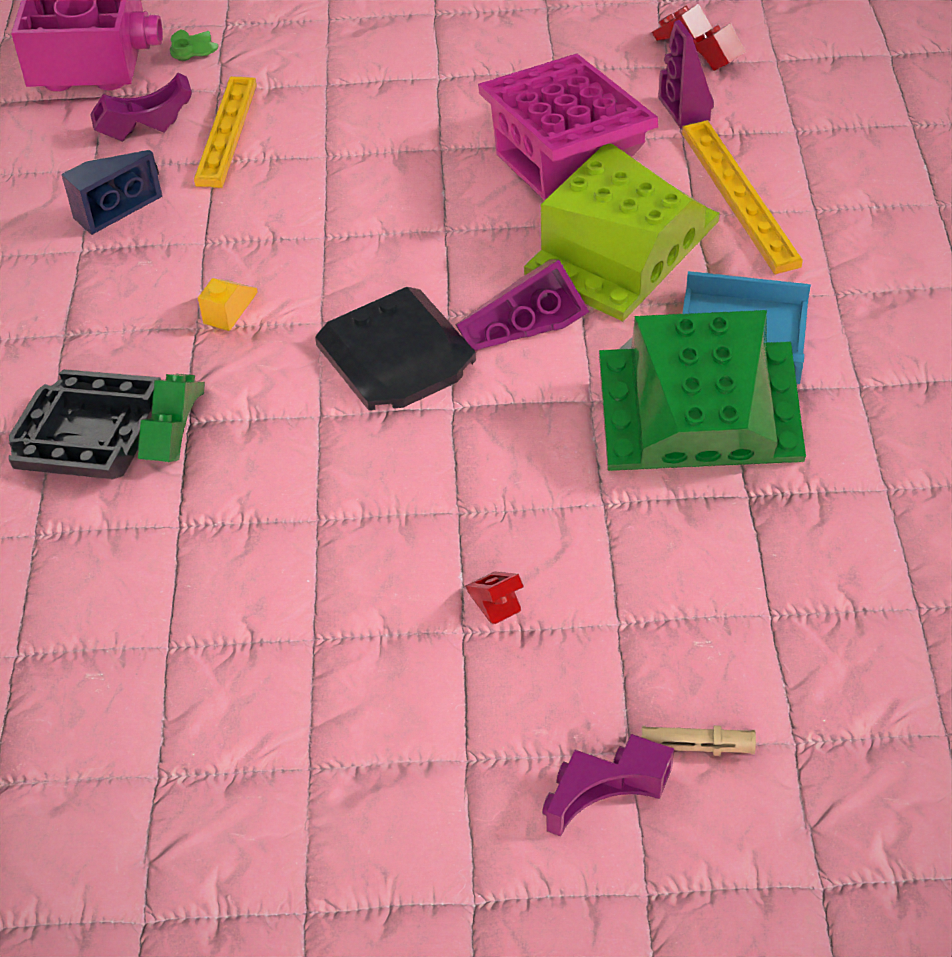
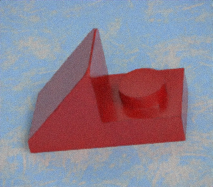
(496, 595)

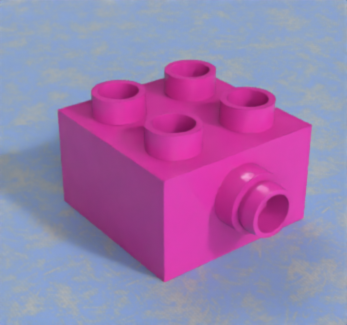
(82, 41)

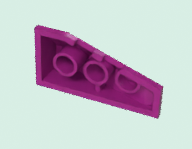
(683, 82)
(530, 306)

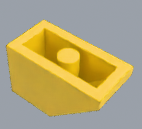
(224, 302)

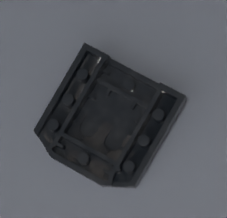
(395, 349)
(83, 424)

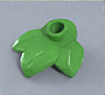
(185, 45)

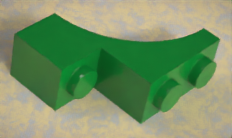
(172, 401)

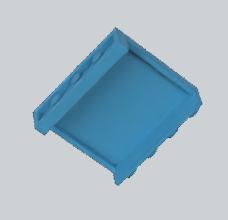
(783, 300)

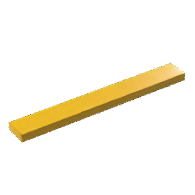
(742, 198)

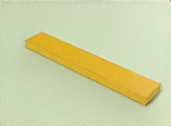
(225, 132)

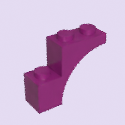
(157, 110)
(636, 770)

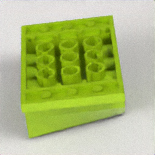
(618, 230)

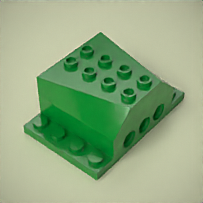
(700, 394)

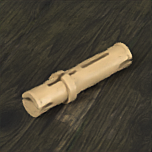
(704, 740)

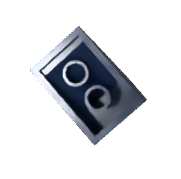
(111, 188)

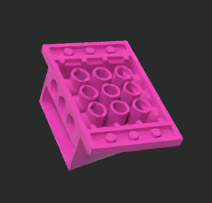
(558, 117)

